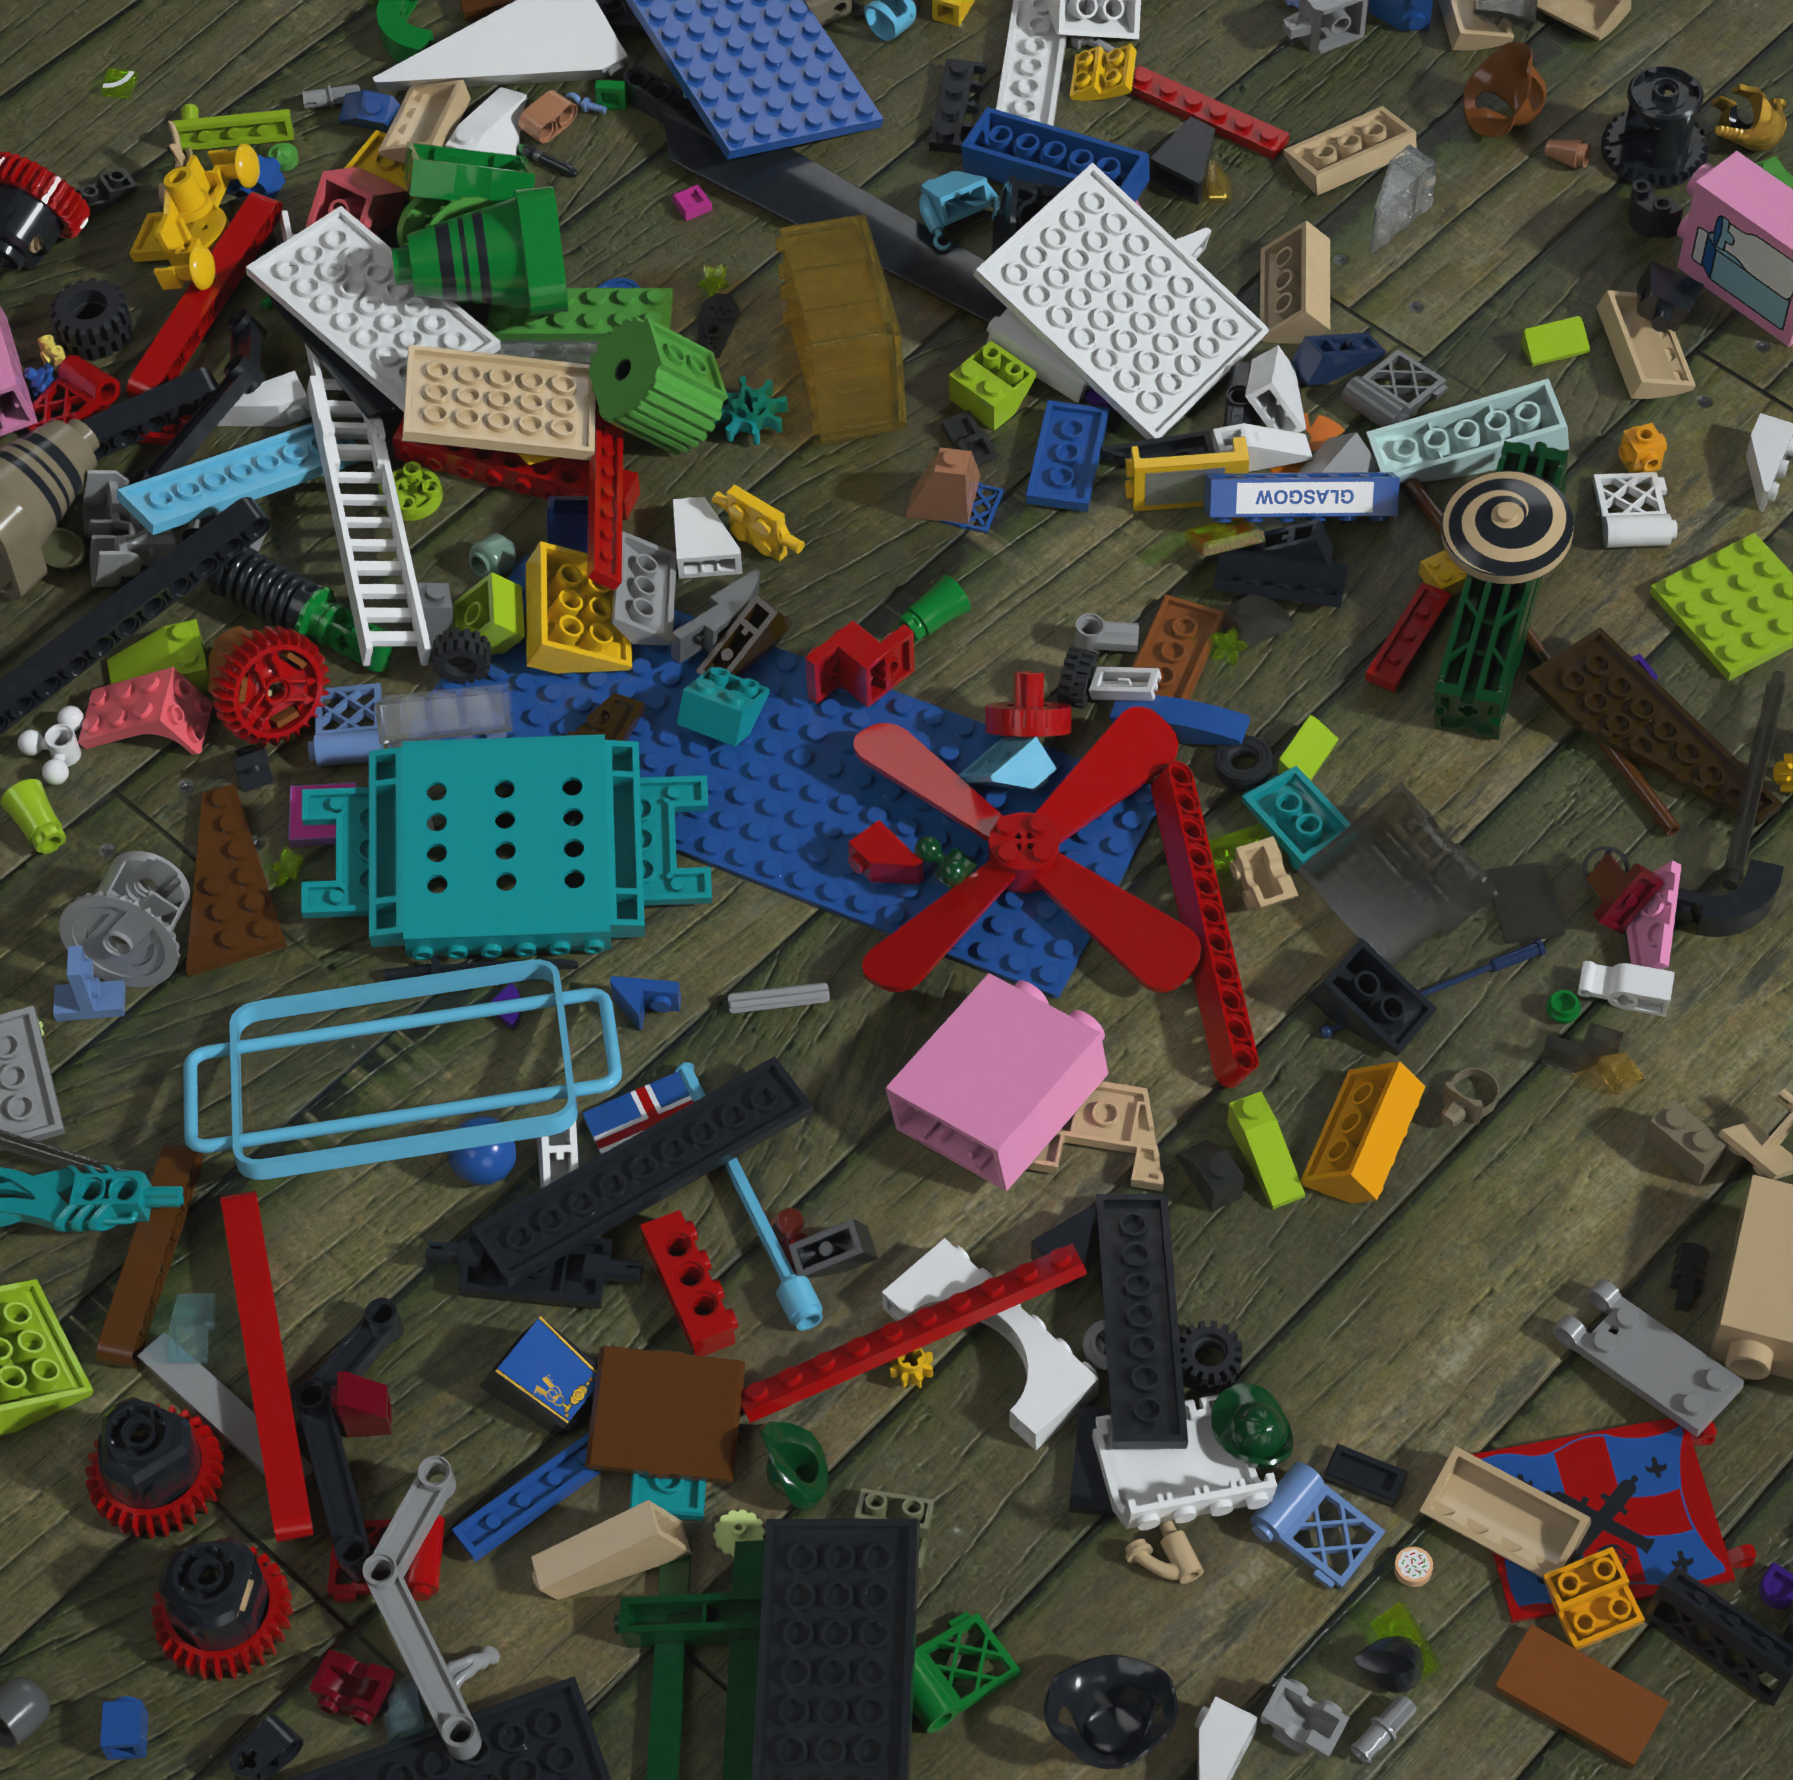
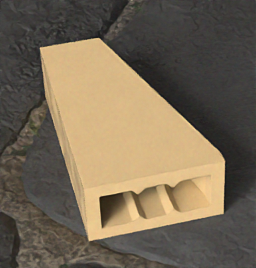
(611, 1551)

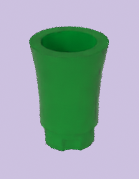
(936, 608)

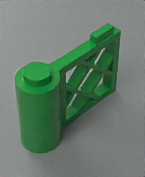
(933, 1695)

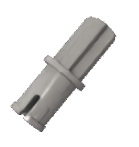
(327, 96)
(1383, 1729)

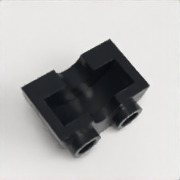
(1652, 213)

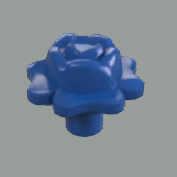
(39, 379)

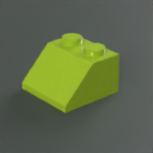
(494, 610)

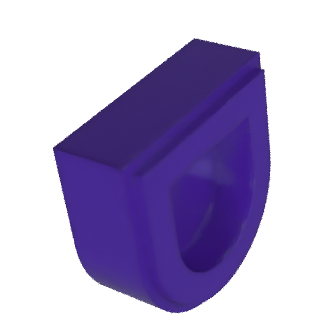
(1777, 1587)

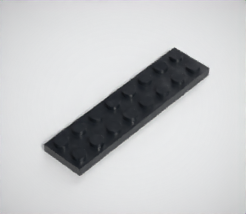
(1140, 1322)

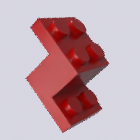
(860, 663)

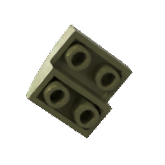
(887, 1505)

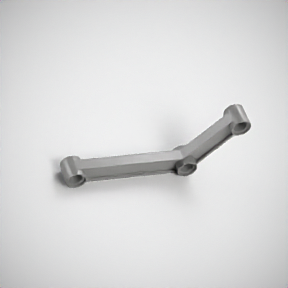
(401, 1613)

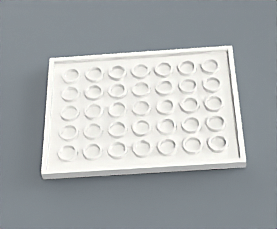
(1121, 303)

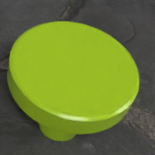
(417, 491)

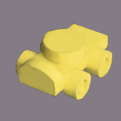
(50, 352)

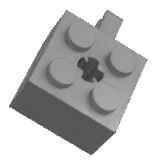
(1327, 23)

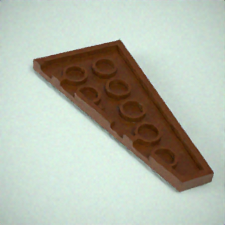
(231, 898)

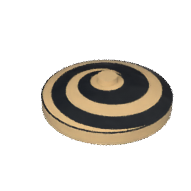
(1507, 527)

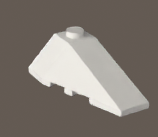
(492, 125)

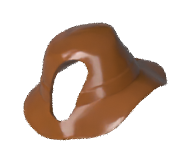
(1512, 78)

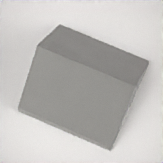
(1342, 454)

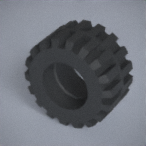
(91, 318)

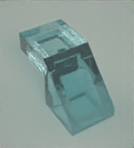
(189, 1328)

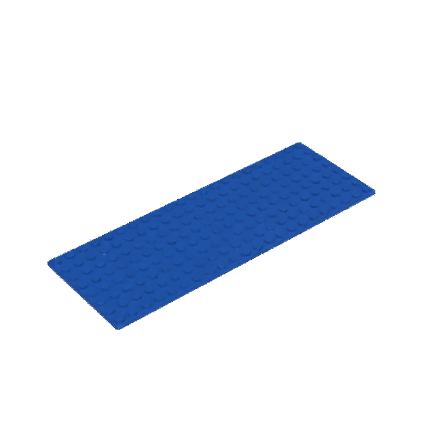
(799, 794)

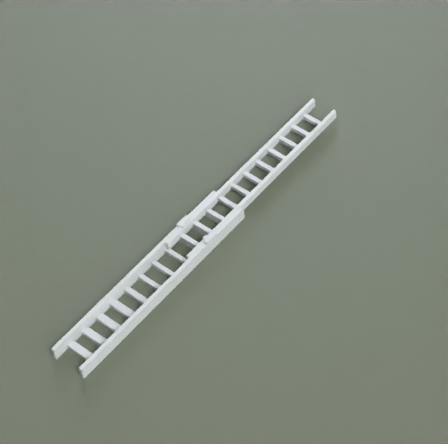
(376, 451)

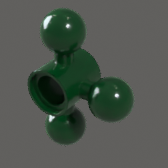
(951, 868)

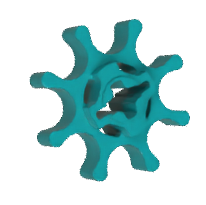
(761, 411)

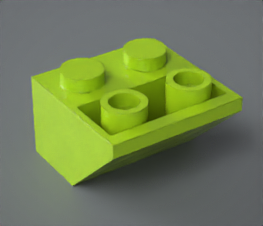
(991, 385)

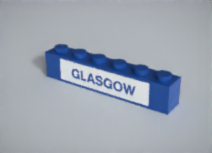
(1301, 496)

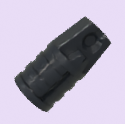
(1688, 1273)

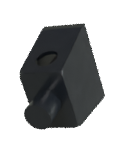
(1665, 296)

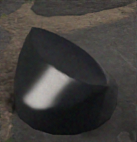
(1392, 1663)

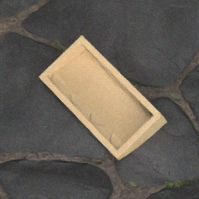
(1590, 17)
(1468, 30)
(426, 117)
(1647, 358)
(1505, 1514)

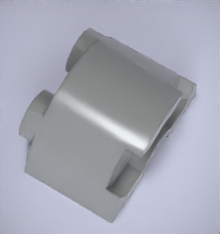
(1302, 1721)

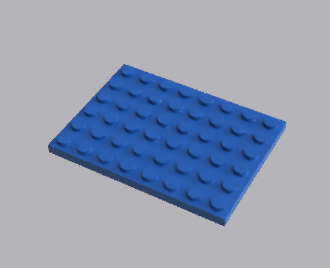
(758, 71)

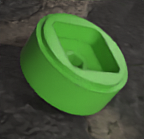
(285, 154)

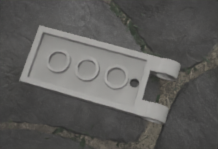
(1651, 1360)

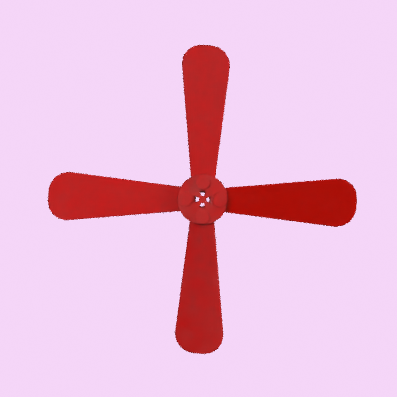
(1027, 855)

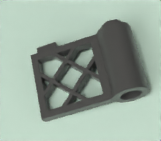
(1382, 402)

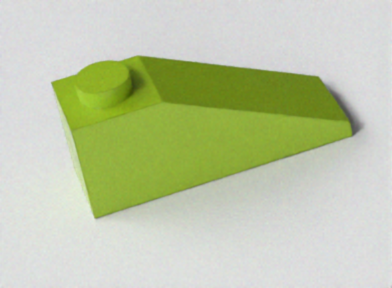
(1264, 1149)

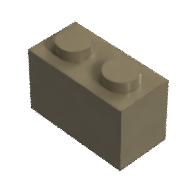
(1685, 1142)

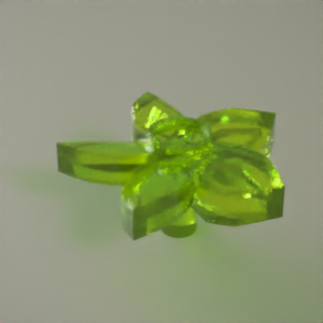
(714, 279)
(1228, 645)
(287, 866)

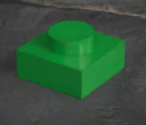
(611, 94)

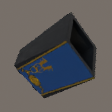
(544, 1378)

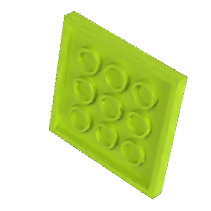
(1733, 605)

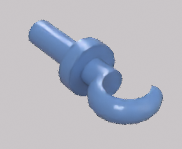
(586, 104)

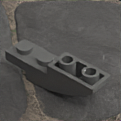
(711, 625)

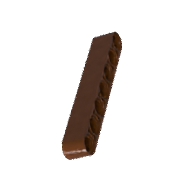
(148, 1262)

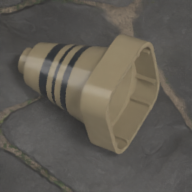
(37, 486)

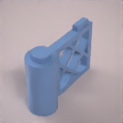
(349, 741)
(1293, 1503)

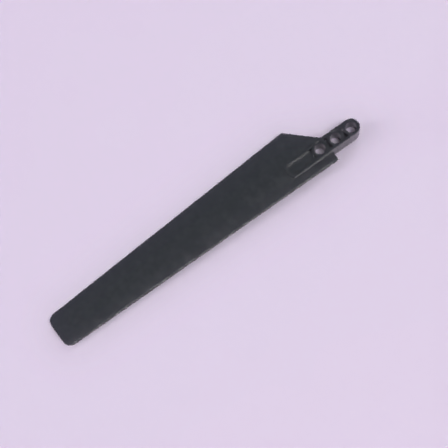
(808, 193)

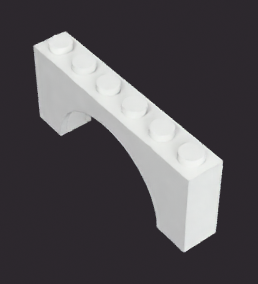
(1055, 1377)

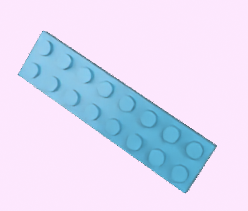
(225, 478)

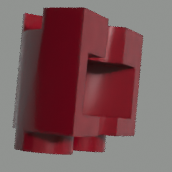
(351, 1687)

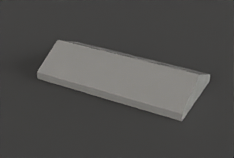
(647, 592)

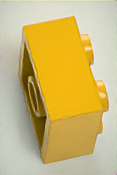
(1442, 573)

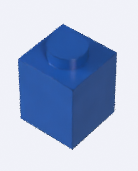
(124, 1729)

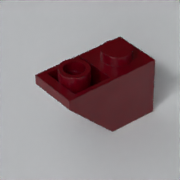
(362, 1406)

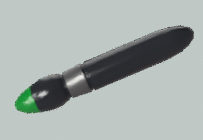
(547, 160)

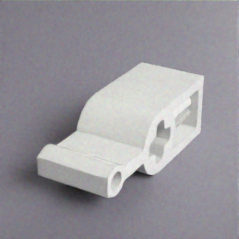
(1628, 986)

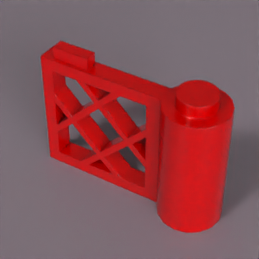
(81, 384)
(421, 1577)

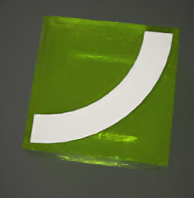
(119, 83)

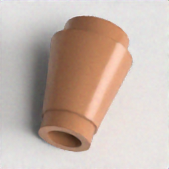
(1569, 152)

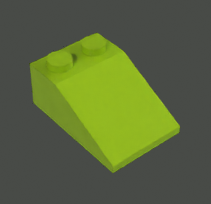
(170, 646)

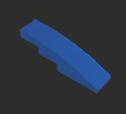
(1193, 720)

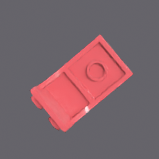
(148, 704)

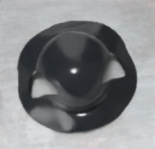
(1112, 1709)

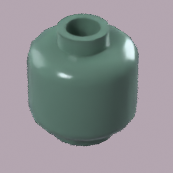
(492, 554)

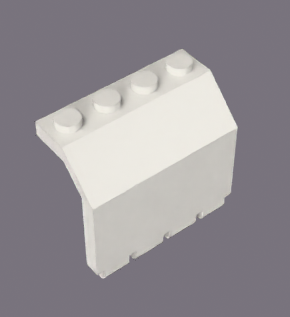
(1178, 1483)

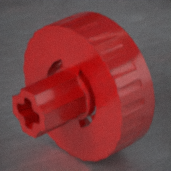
(1028, 712)

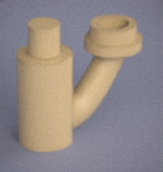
(1183, 1560)

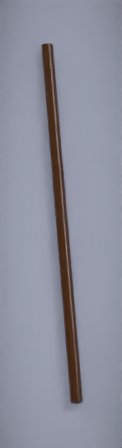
(1540, 655)

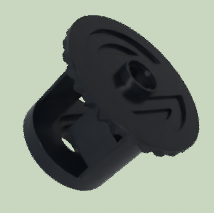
(1661, 122)

